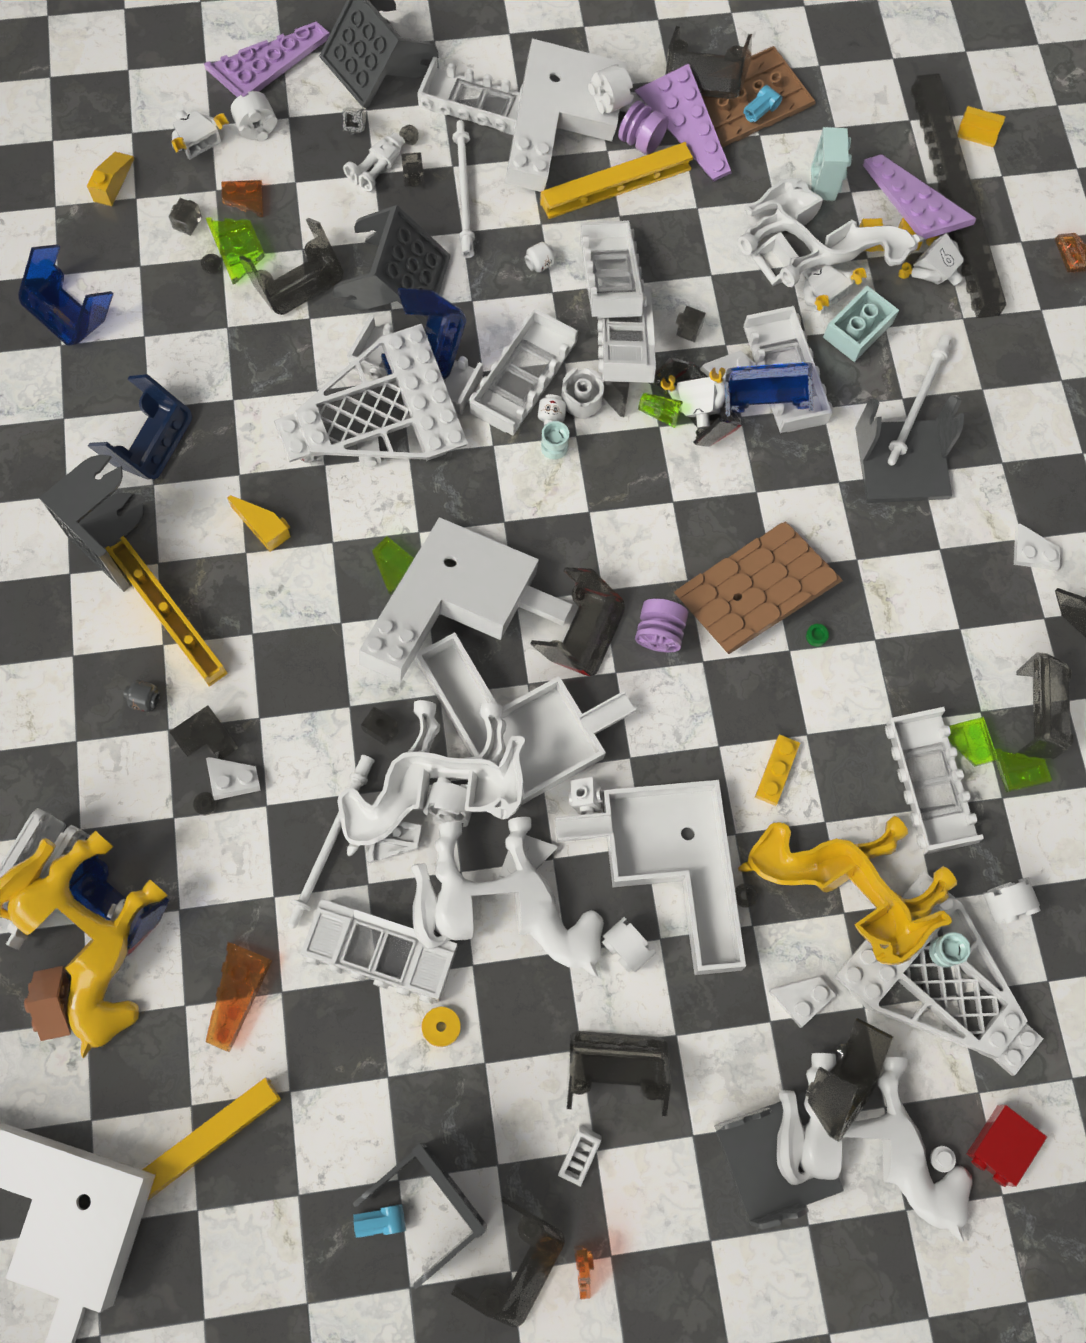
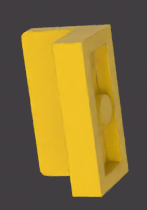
(980, 126)

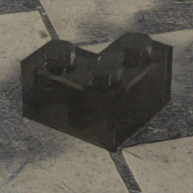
(201, 730)

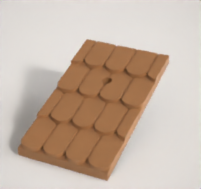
(765, 69)
(772, 578)

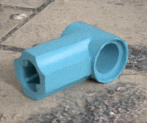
(766, 100)
(386, 1221)

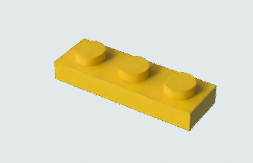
(777, 770)

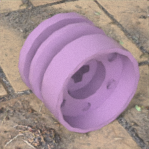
(643, 127)
(661, 625)

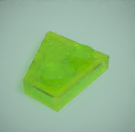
(392, 562)
(1021, 771)

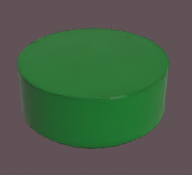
(817, 635)

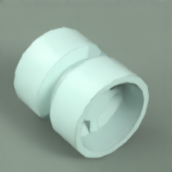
(555, 440)
(955, 949)

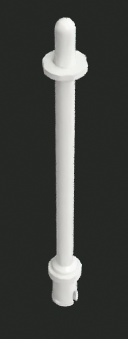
(466, 237)
(939, 355)
(358, 779)

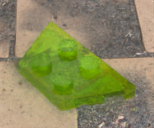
(233, 240)

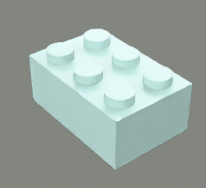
(830, 162)
(860, 323)

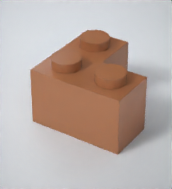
(49, 1003)

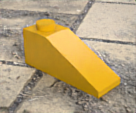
(109, 177)
(261, 522)

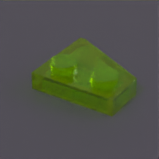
(661, 408)
(973, 741)

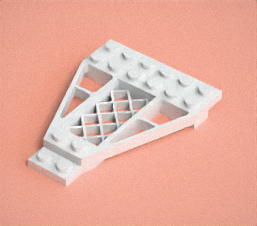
(420, 388)
(1004, 1038)

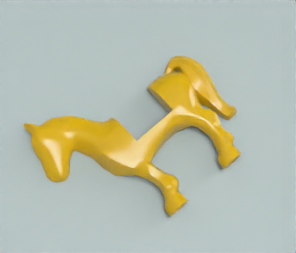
(834, 862)
(91, 970)

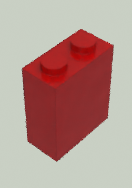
(1006, 1146)

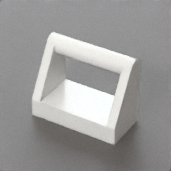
(782, 250)

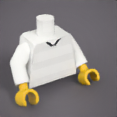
(196, 132)
(937, 262)
(829, 286)
(699, 396)

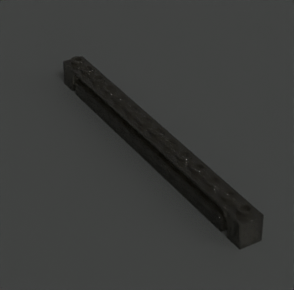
(956, 186)

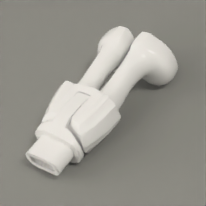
(383, 153)

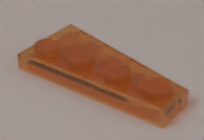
(239, 985)

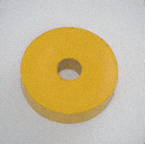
(430, 1023)

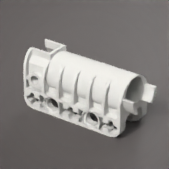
(37, 827)

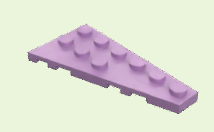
(265, 61)
(689, 120)
(919, 204)

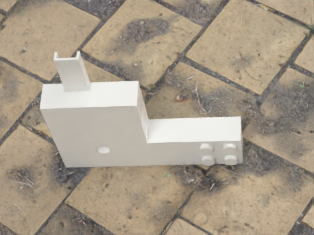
(555, 105)
(477, 592)
(555, 731)
(648, 848)
(61, 1245)

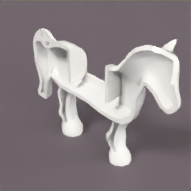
(796, 208)
(410, 773)
(452, 911)
(904, 1153)

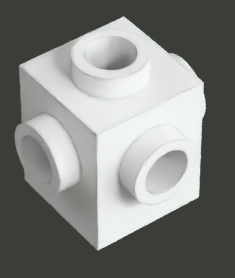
(586, 795)

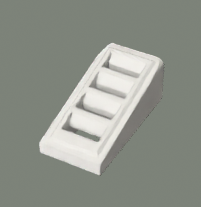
(589, 1135)

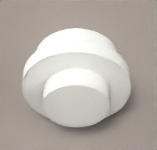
(943, 1159)

